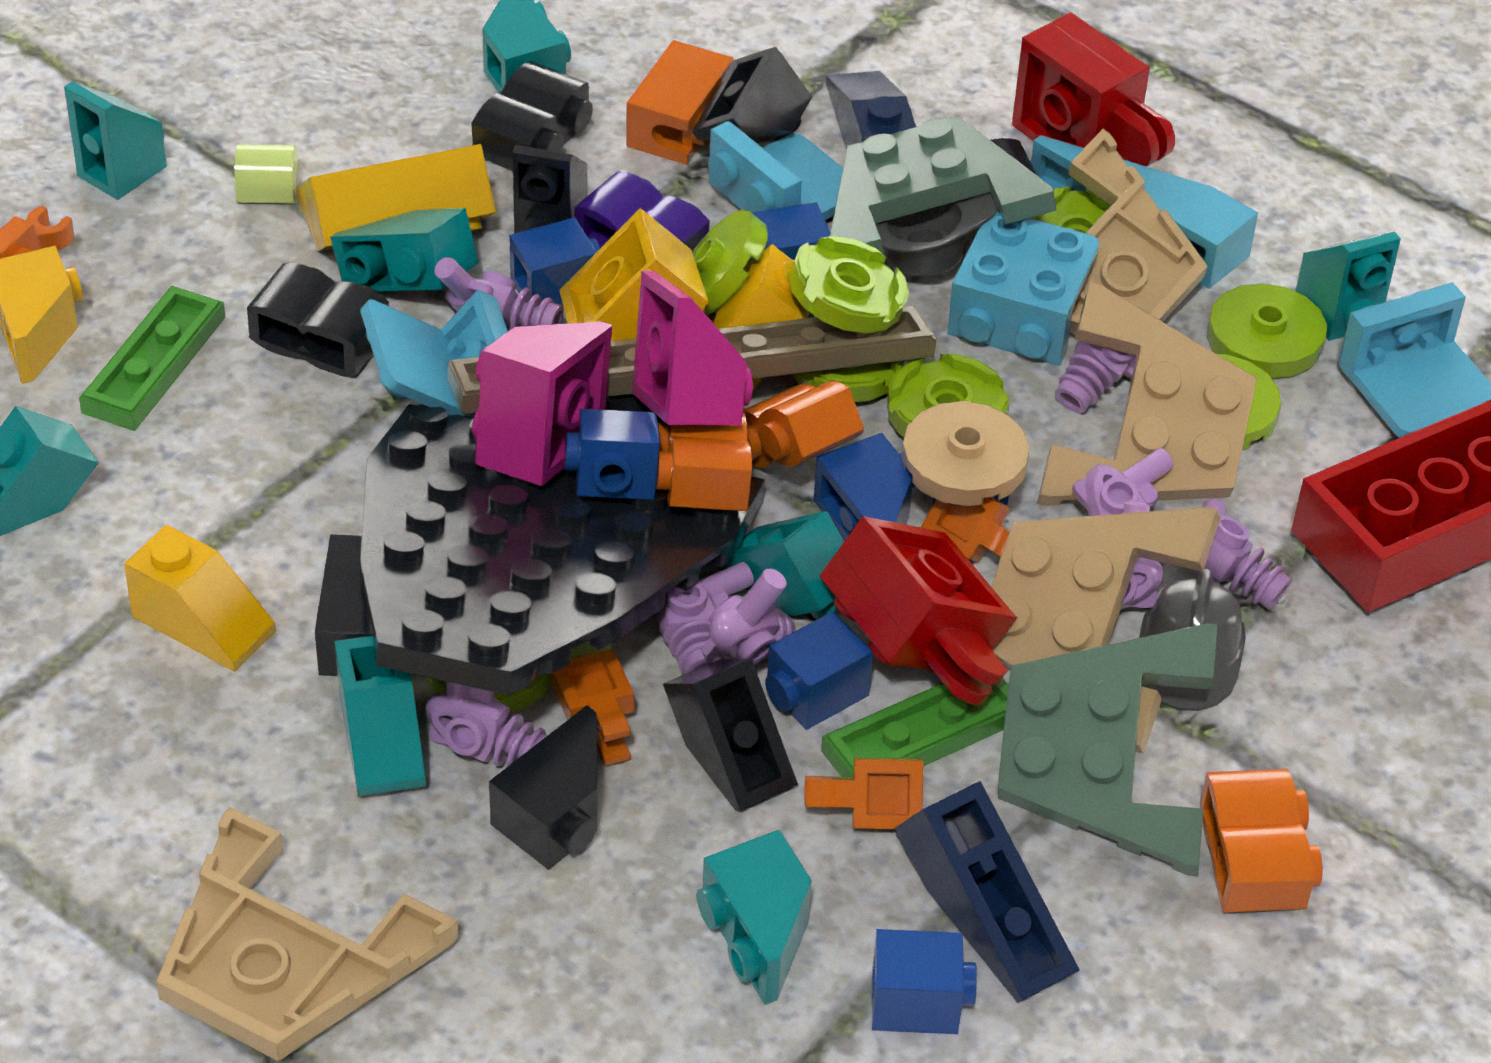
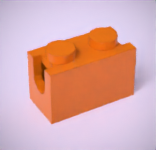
(673, 100)

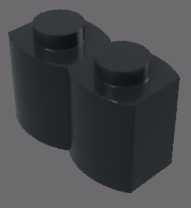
(534, 111)
(313, 318)

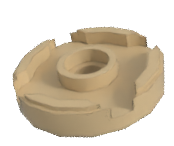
(965, 453)

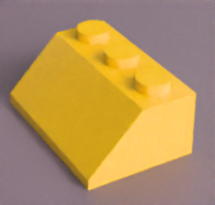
(396, 187)

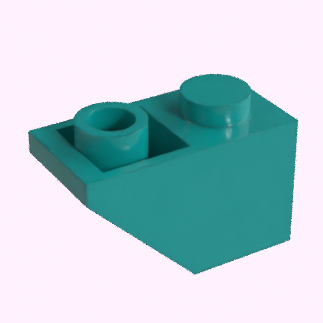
(519, 34)
(405, 249)
(1348, 277)
(39, 467)
(378, 720)
(761, 907)

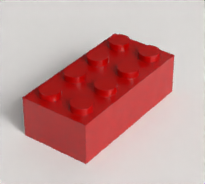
(1403, 510)

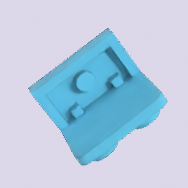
(774, 175)
(1021, 287)
(416, 355)
(1408, 359)

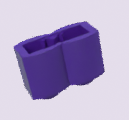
(622, 195)

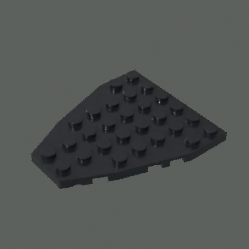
(505, 576)

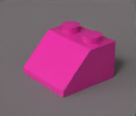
(684, 362)
(533, 395)

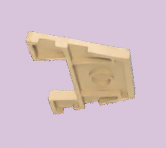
(1140, 246)
(1176, 402)
(1073, 574)
(272, 971)

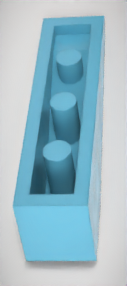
(1210, 219)

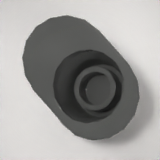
(934, 238)
(1195, 603)

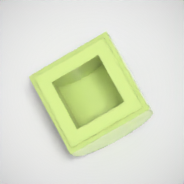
(265, 173)

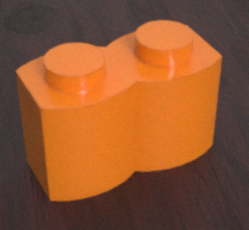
(801, 424)
(705, 466)
(1259, 840)

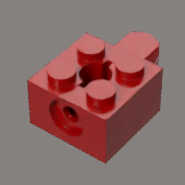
(1083, 82)
(921, 604)

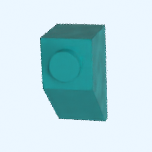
(113, 141)
(798, 551)

